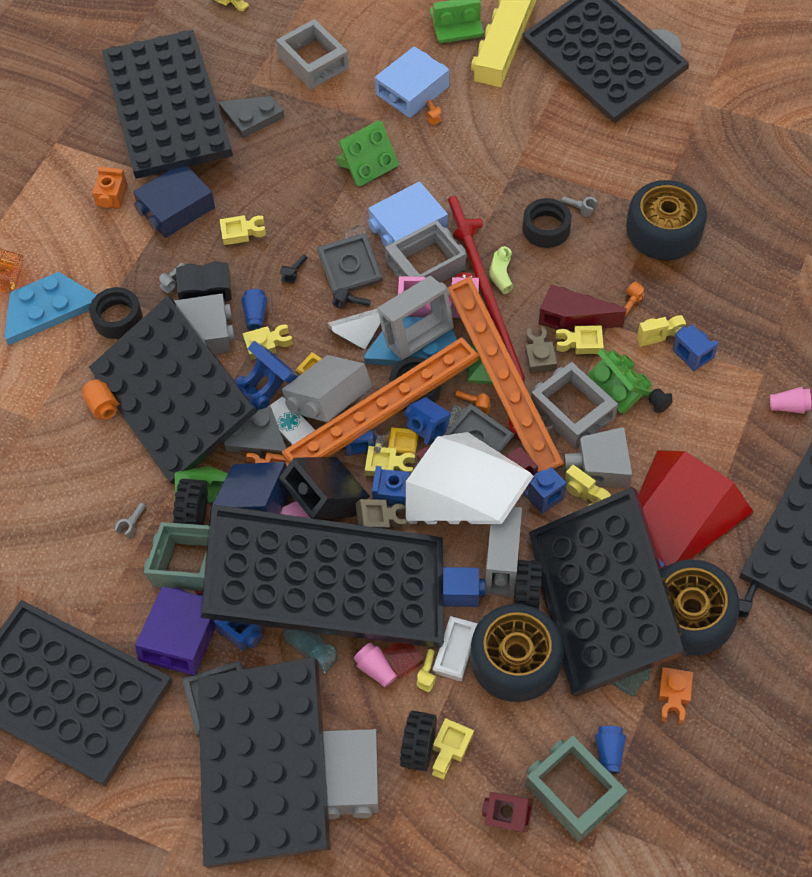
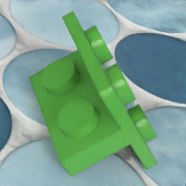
(457, 20)
(367, 153)
(620, 379)

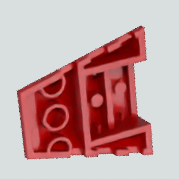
(688, 505)

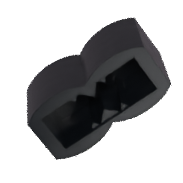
(203, 280)

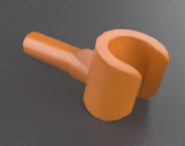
(433, 115)
(636, 293)
(480, 401)

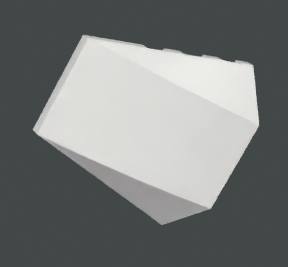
(463, 482)

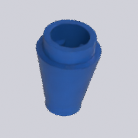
(254, 308)
(610, 747)

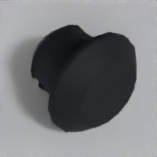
(660, 400)

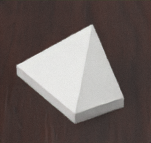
(357, 328)

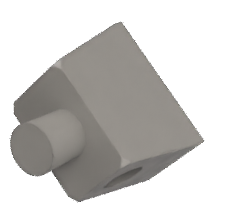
(603, 458)

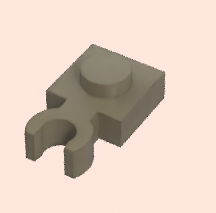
(539, 352)
(376, 514)

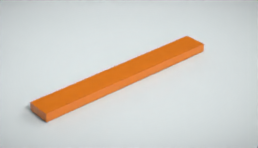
(504, 375)
(384, 402)

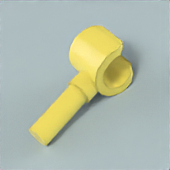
(425, 679)

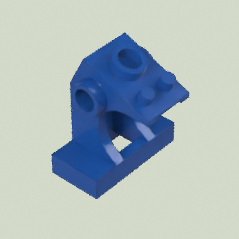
(270, 366)

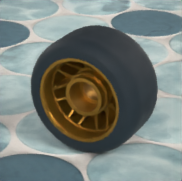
(666, 219)
(712, 594)
(522, 632)

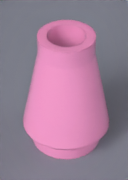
(794, 400)
(374, 664)

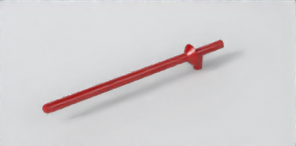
(466, 230)

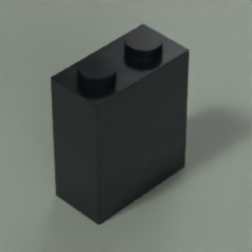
(323, 487)

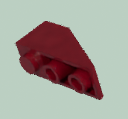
(569, 309)

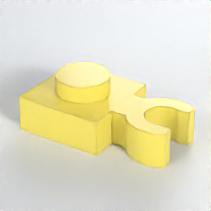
(238, 229)
(657, 330)
(268, 338)
(584, 339)
(388, 460)
(583, 486)

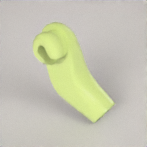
(498, 270)

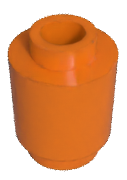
(100, 399)

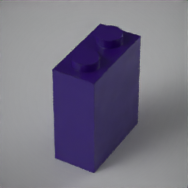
(175, 633)

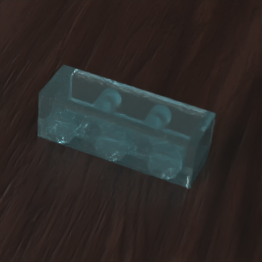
(312, 646)

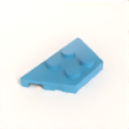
(44, 306)
(381, 355)

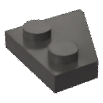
(251, 113)
(257, 435)

